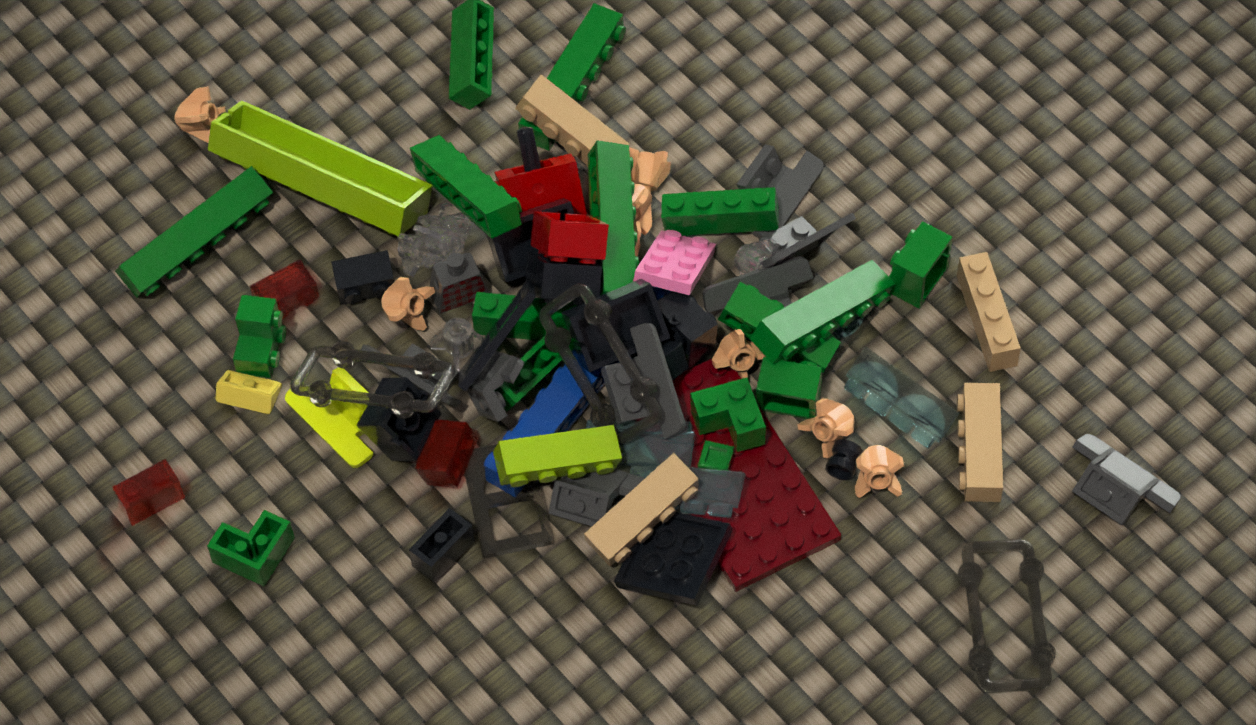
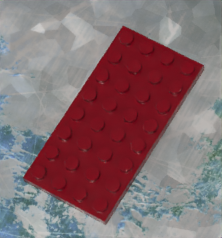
(777, 510)

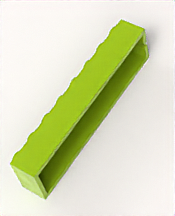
(320, 168)

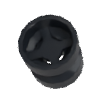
(843, 461)

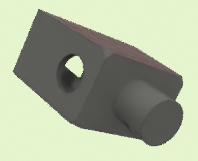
(456, 282)

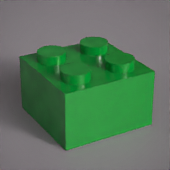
(920, 264)
(789, 388)

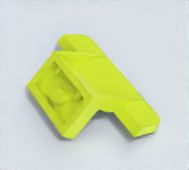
(336, 421)

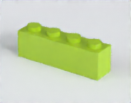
(557, 455)

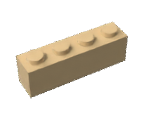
(564, 119)
(988, 312)
(981, 442)
(642, 509)

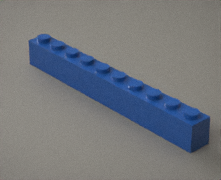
(553, 410)

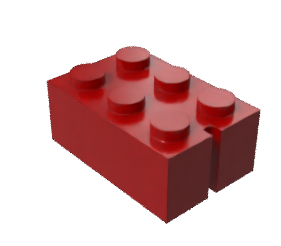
(575, 237)

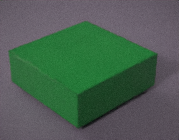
(716, 456)

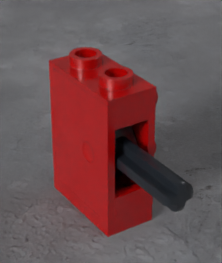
(543, 180)

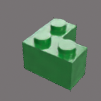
(259, 336)
(730, 407)
(254, 553)

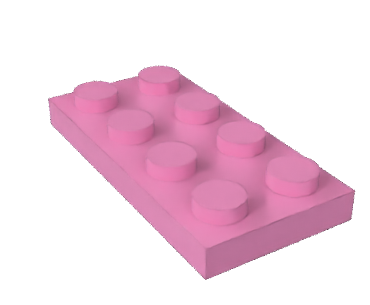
(675, 261)

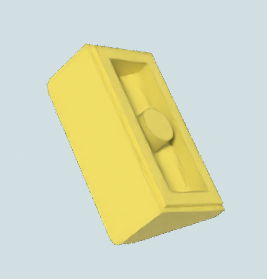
(247, 391)

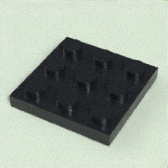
(675, 559)

